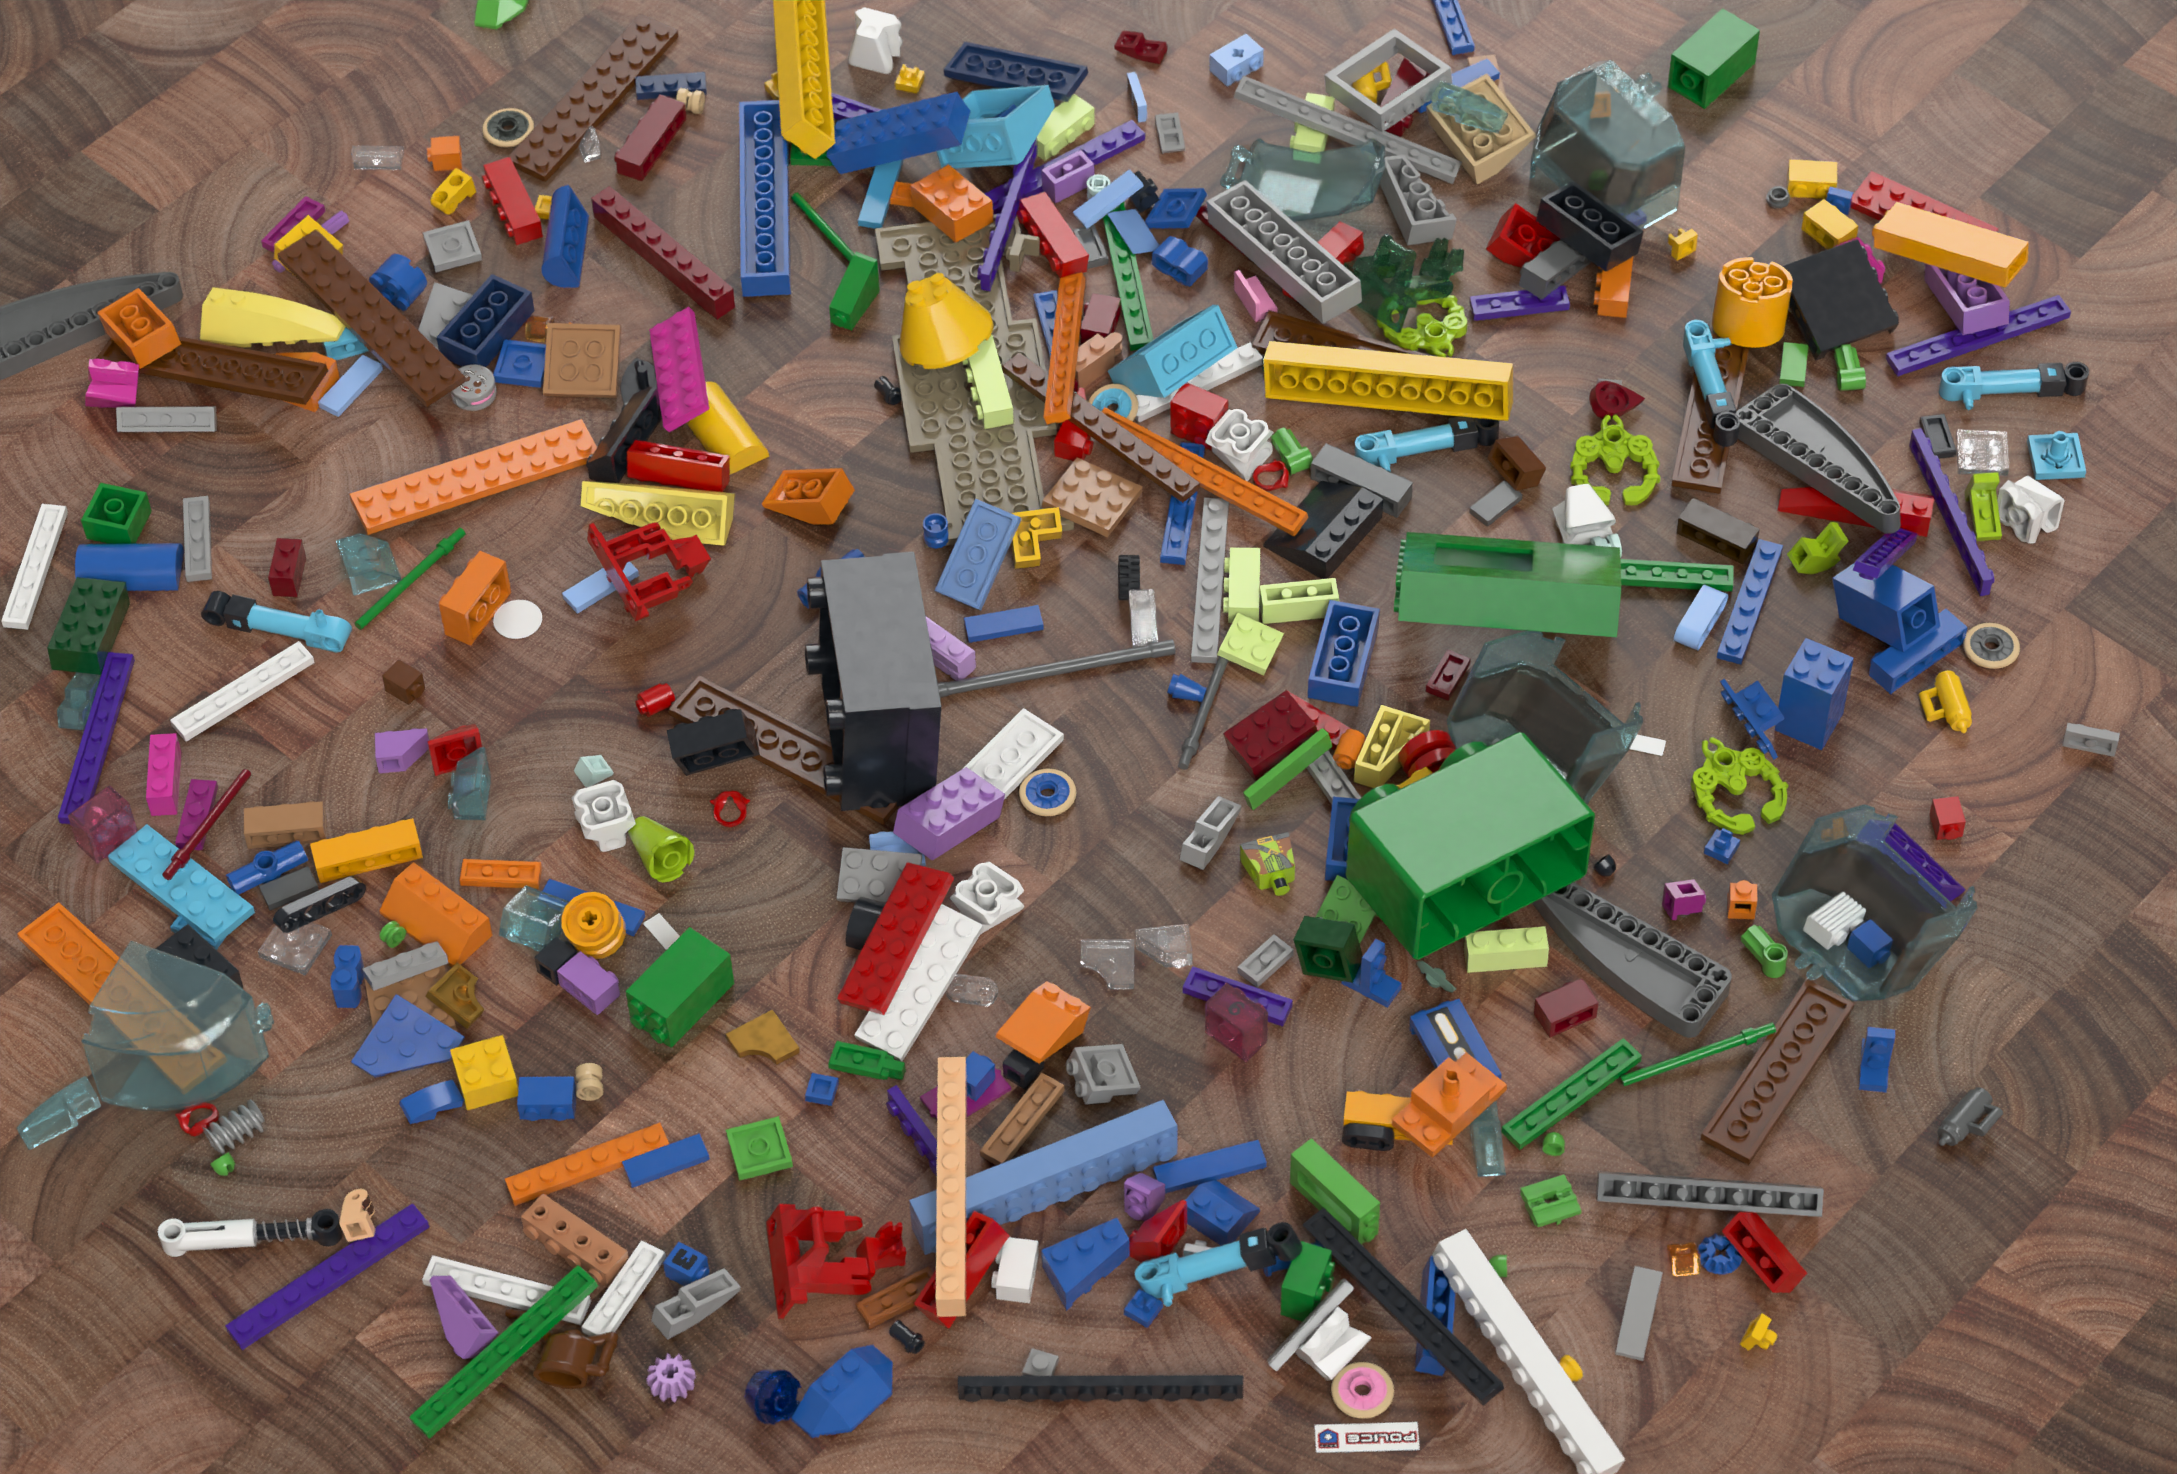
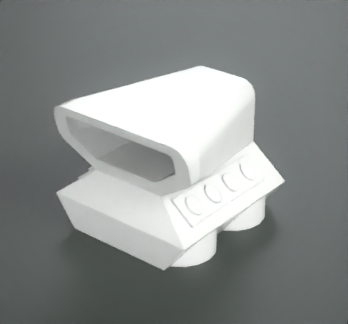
(875, 40)
(1240, 442)
(2028, 508)
(1583, 516)
(604, 814)
(988, 896)
(1332, 1345)

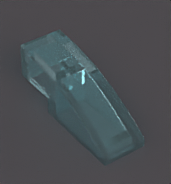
(1468, 107)
(78, 701)
(59, 1113)
(1487, 1143)

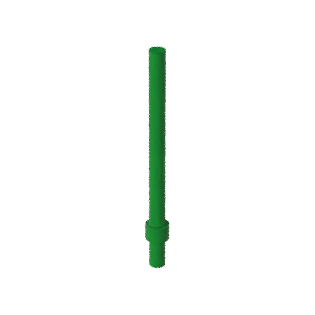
(823, 226)
(444, 547)
(1746, 1036)

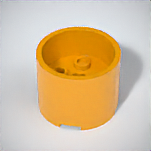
(1752, 302)

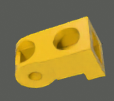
(453, 191)

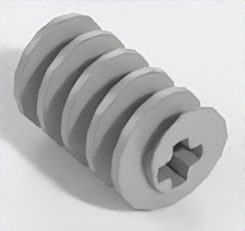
(235, 1127)

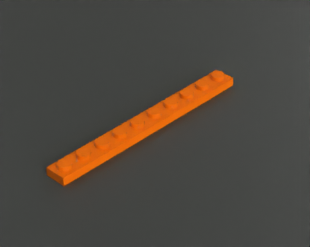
(1064, 349)
(1220, 481)

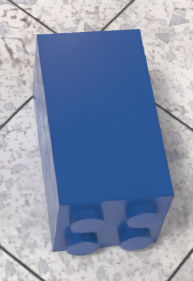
(1891, 608)
(1814, 693)

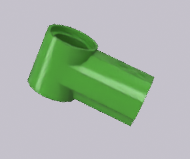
(1849, 374)
(1291, 452)
(1770, 954)

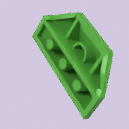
(496, 12)

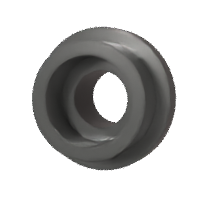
(1778, 197)

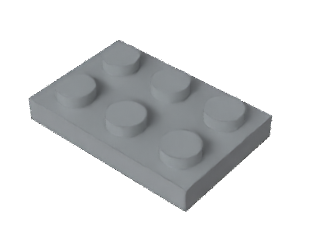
(871, 873)

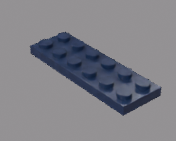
(1014, 69)

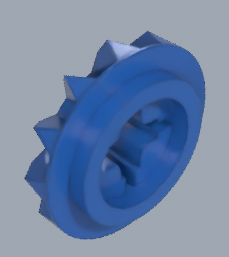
(1719, 1263)

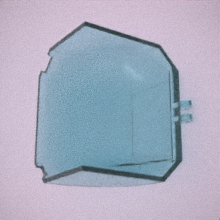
(171, 1033)

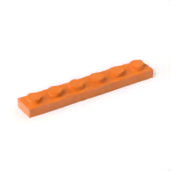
(583, 1164)

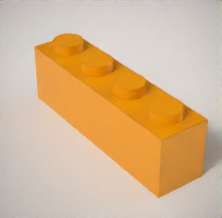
(366, 850)
(1375, 1110)

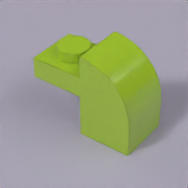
(1818, 554)

